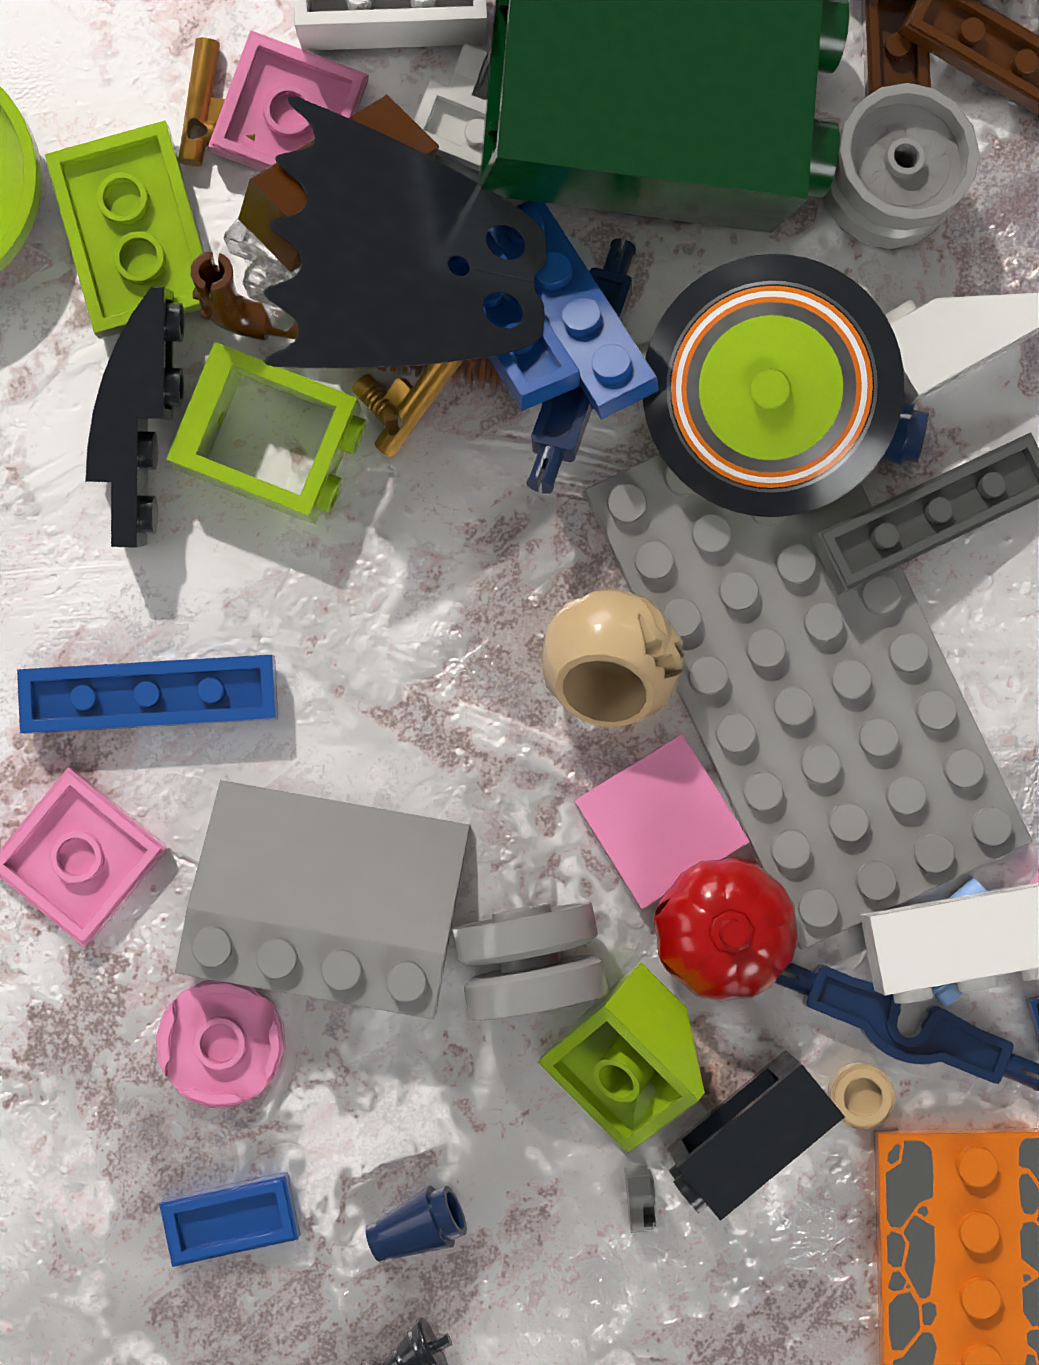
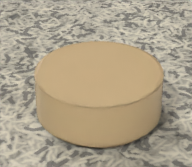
(862, 1095)

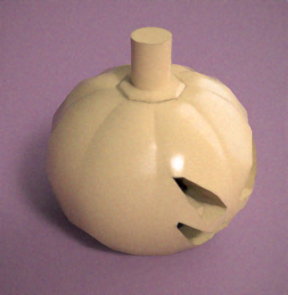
(612, 658)

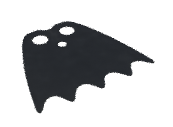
(379, 252)

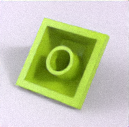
(630, 1059)

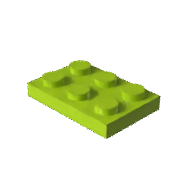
(126, 221)

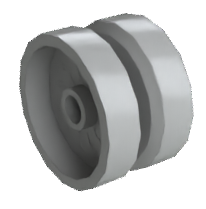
(901, 165)
(532, 970)

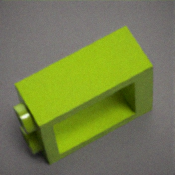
(207, 412)

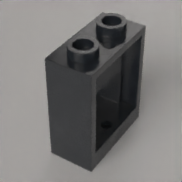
(751, 1136)

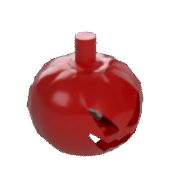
(726, 929)

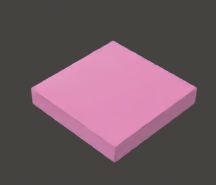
(260, 106)
(661, 819)
(78, 857)

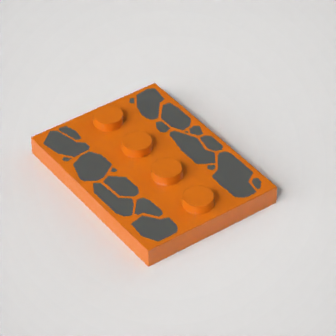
(957, 1246)

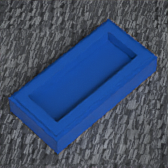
(229, 1219)

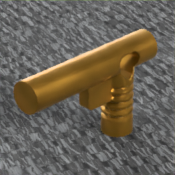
(200, 105)
(404, 401)

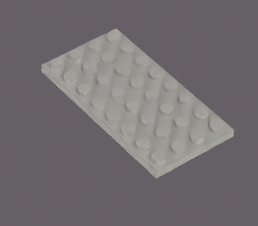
(813, 703)

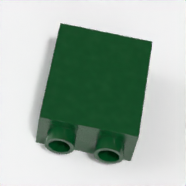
(663, 106)

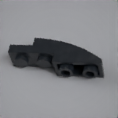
(135, 388)

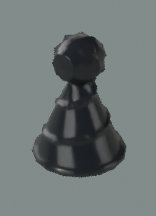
(418, 1347)

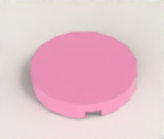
(220, 1043)

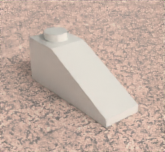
(958, 336)

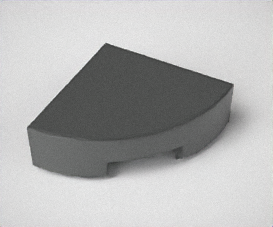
(640, 1198)

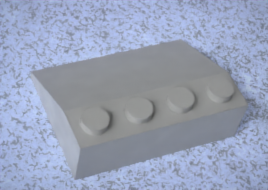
(324, 899)

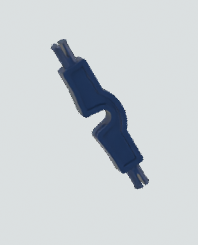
(566, 416)
(936, 1039)

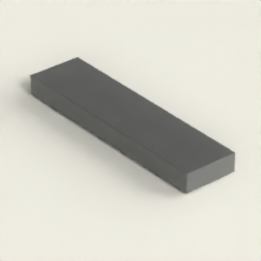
(930, 514)

